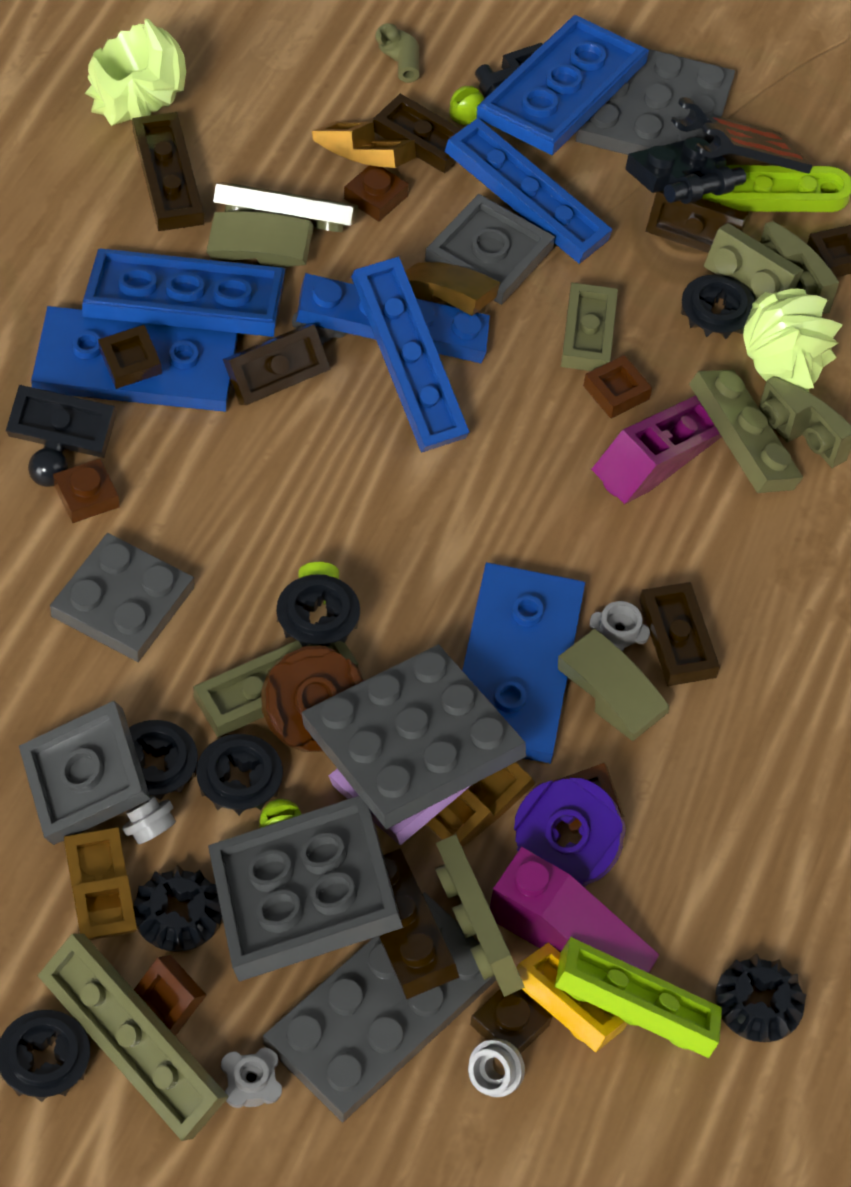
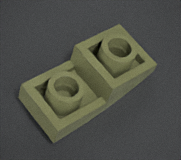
(268, 237)
(817, 276)
(799, 413)
(619, 687)

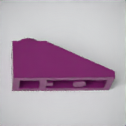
(655, 449)
(551, 906)

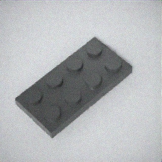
(362, 1027)

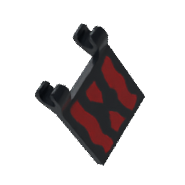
(740, 139)

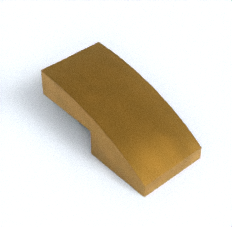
(358, 144)
(453, 284)
(481, 804)
(100, 884)

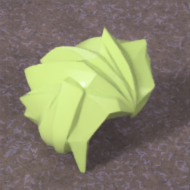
(136, 73)
(790, 336)

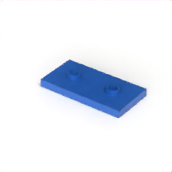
(562, 84)
(184, 292)
(189, 357)
(515, 646)

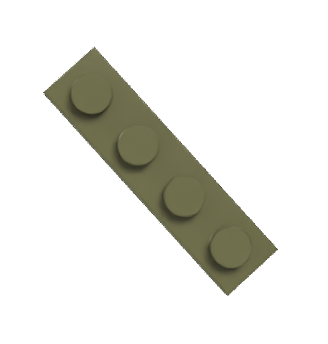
(133, 1036)

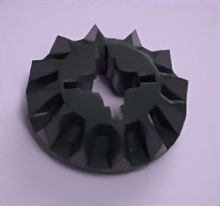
(701, 297)
(304, 597)
(180, 754)
(247, 754)
(170, 930)
(756, 1020)
(37, 1031)

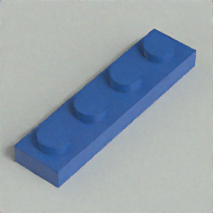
(528, 190)
(339, 308)
(410, 354)

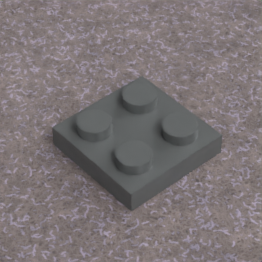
(493, 244)
(122, 597)
(84, 772)

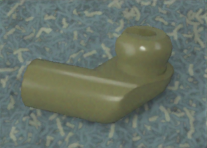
(401, 48)

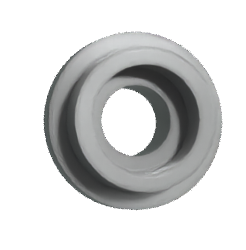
(149, 820)
(483, 1073)

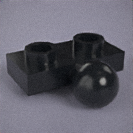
(59, 424)

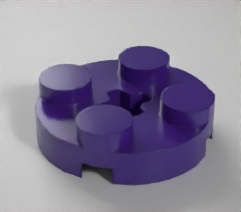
(564, 801)

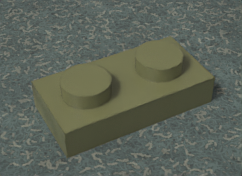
(750, 262)
(589, 326)

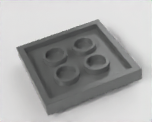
(643, 107)
(413, 735)
(303, 888)

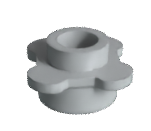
(623, 615)
(251, 1094)

